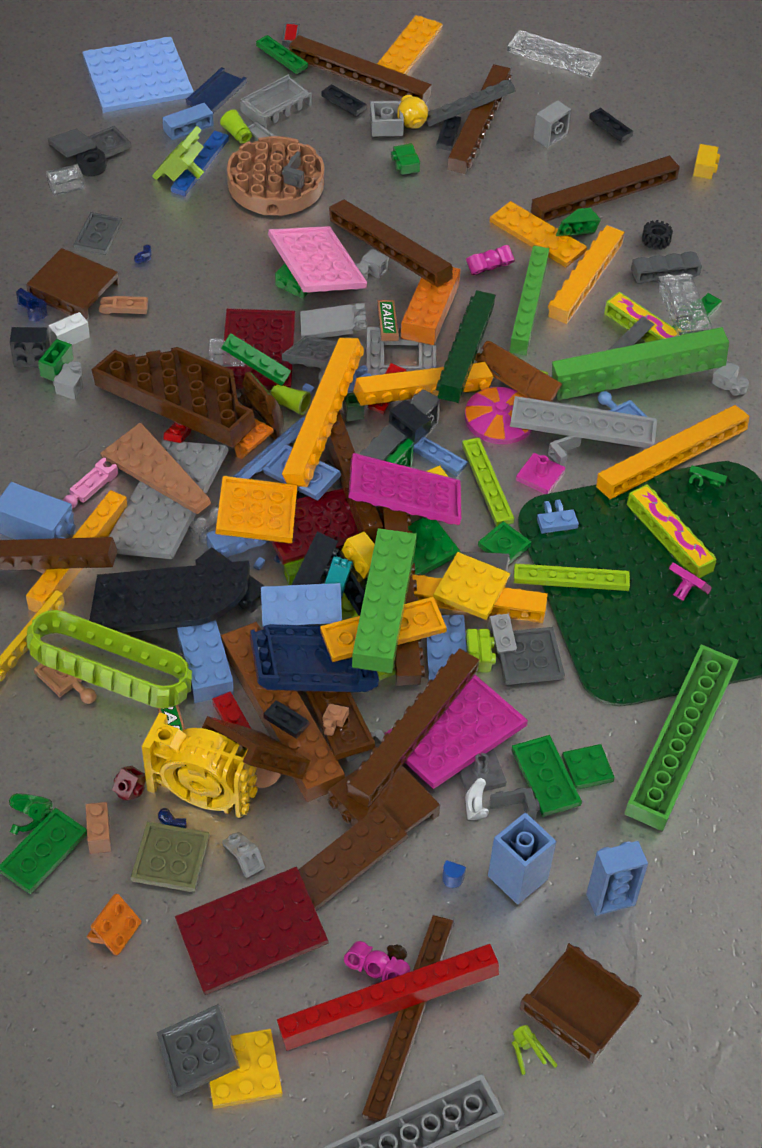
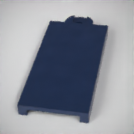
(216, 90)

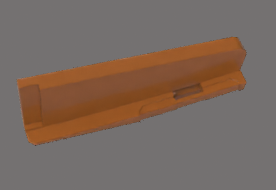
(518, 373)

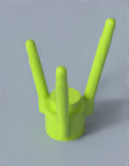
(526, 1039)

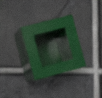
(352, 408)

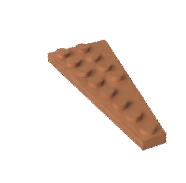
(150, 463)

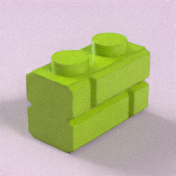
(479, 645)

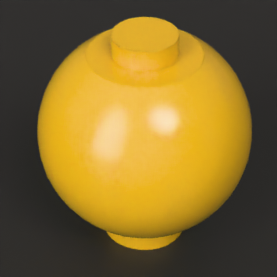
(414, 111)

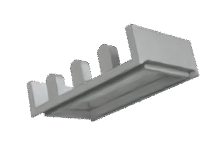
(273, 99)

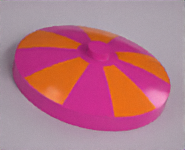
(490, 414)

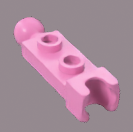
(91, 482)

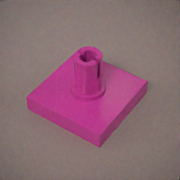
(540, 473)
(688, 581)

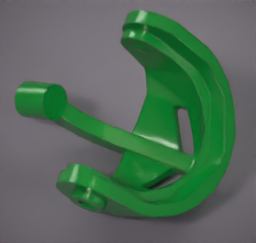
(32, 805)

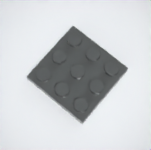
(310, 352)
(534, 659)
(197, 1050)

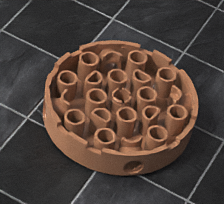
(258, 181)

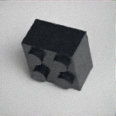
(28, 345)

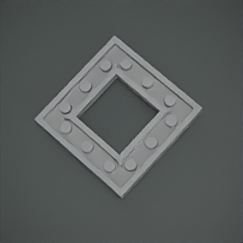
(375, 353)

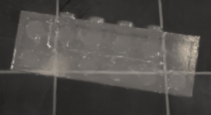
(554, 53)
(683, 304)

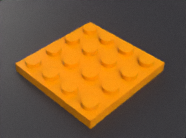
(256, 509)

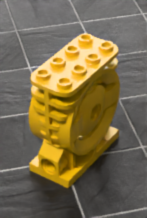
(198, 767)

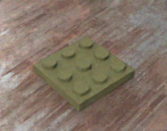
(170, 857)

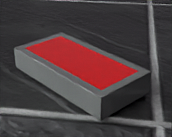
(291, 31)

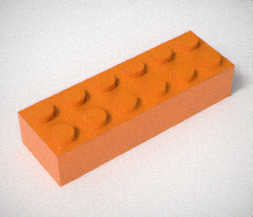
(428, 310)

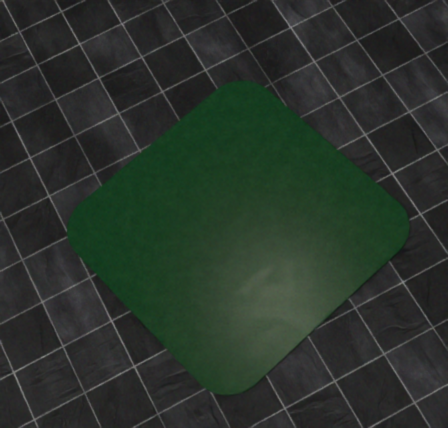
(645, 639)

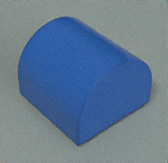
(453, 874)

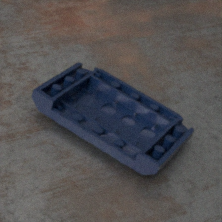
(299, 661)

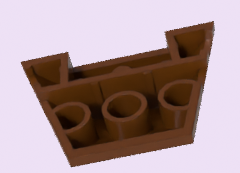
(258, 397)

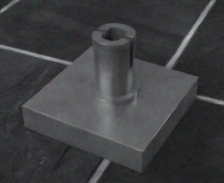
(483, 767)

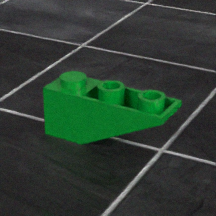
(579, 222)

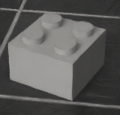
(385, 119)
(552, 124)

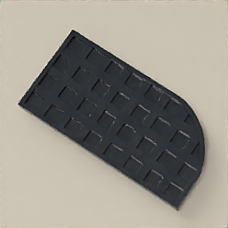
(168, 596)

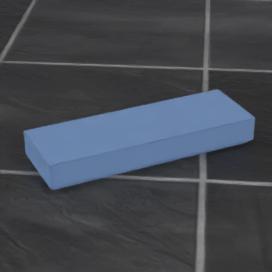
(440, 456)

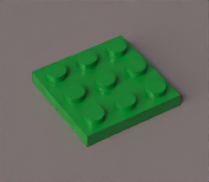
(432, 545)

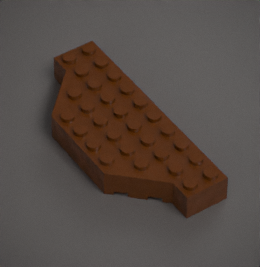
(181, 389)

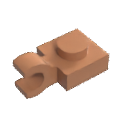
(334, 716)

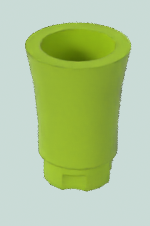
(235, 126)
(292, 399)

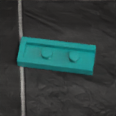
(339, 572)

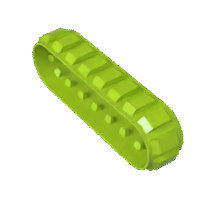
(117, 643)

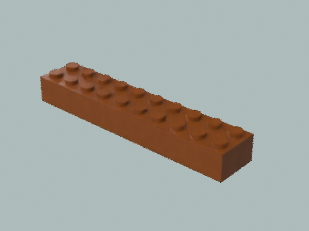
(323, 769)

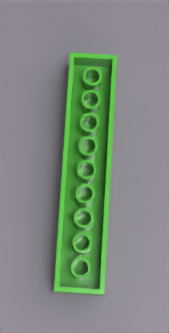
(640, 363)
(681, 738)

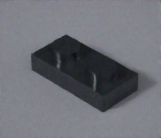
(286, 719)

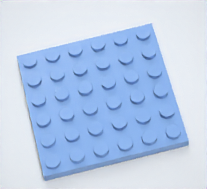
(137, 74)

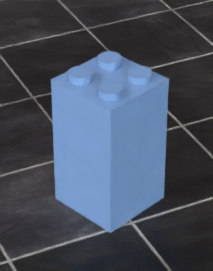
(34, 514)
(521, 858)

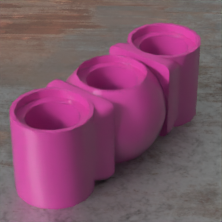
(490, 260)
(375, 963)

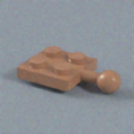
(62, 683)

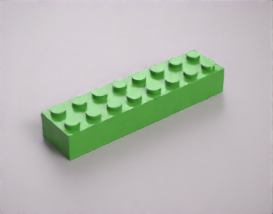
(384, 601)

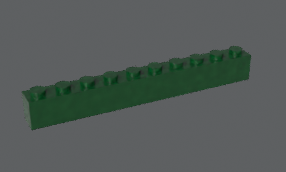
(465, 346)

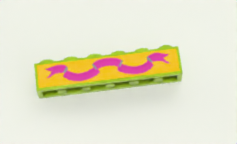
(628, 312)
(671, 531)

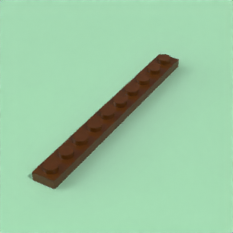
(405, 1028)

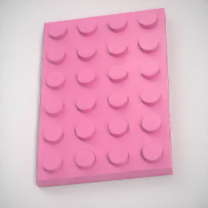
(317, 259)

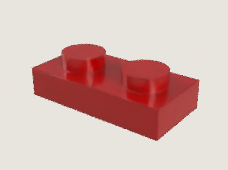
(176, 433)

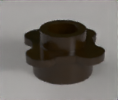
(397, 951)

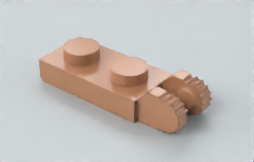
(123, 304)

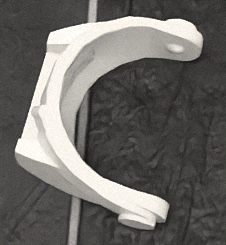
(475, 794)

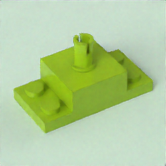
(182, 158)

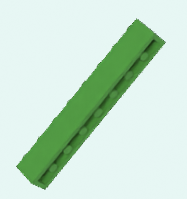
(529, 300)

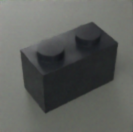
(409, 421)

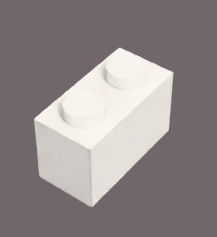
(70, 329)

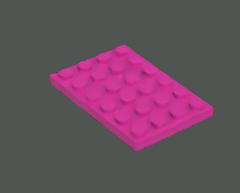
(405, 489)
(469, 727)

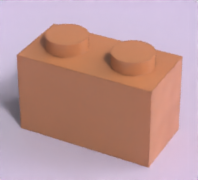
(98, 827)

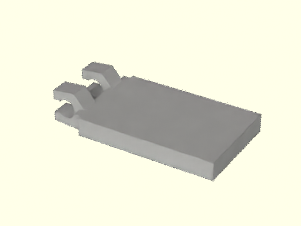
(333, 321)

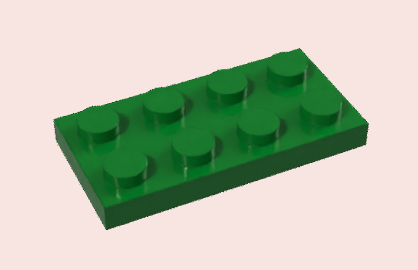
(546, 775)
(42, 850)

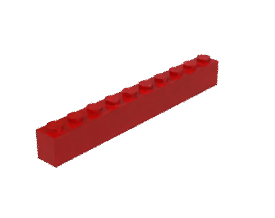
(388, 997)

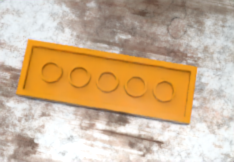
(410, 44)
(537, 233)
(419, 621)

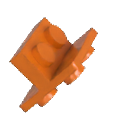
(253, 439)
(114, 925)

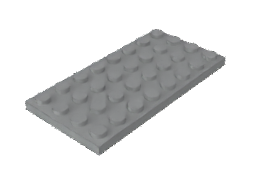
(155, 523)

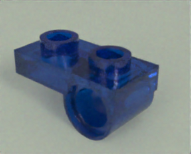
(35, 307)

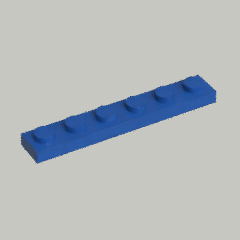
(211, 149)

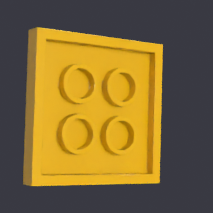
(471, 585)
(257, 1075)

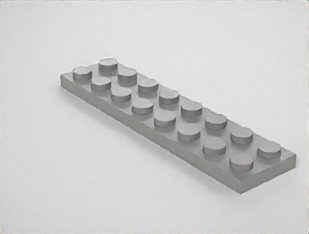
(583, 422)

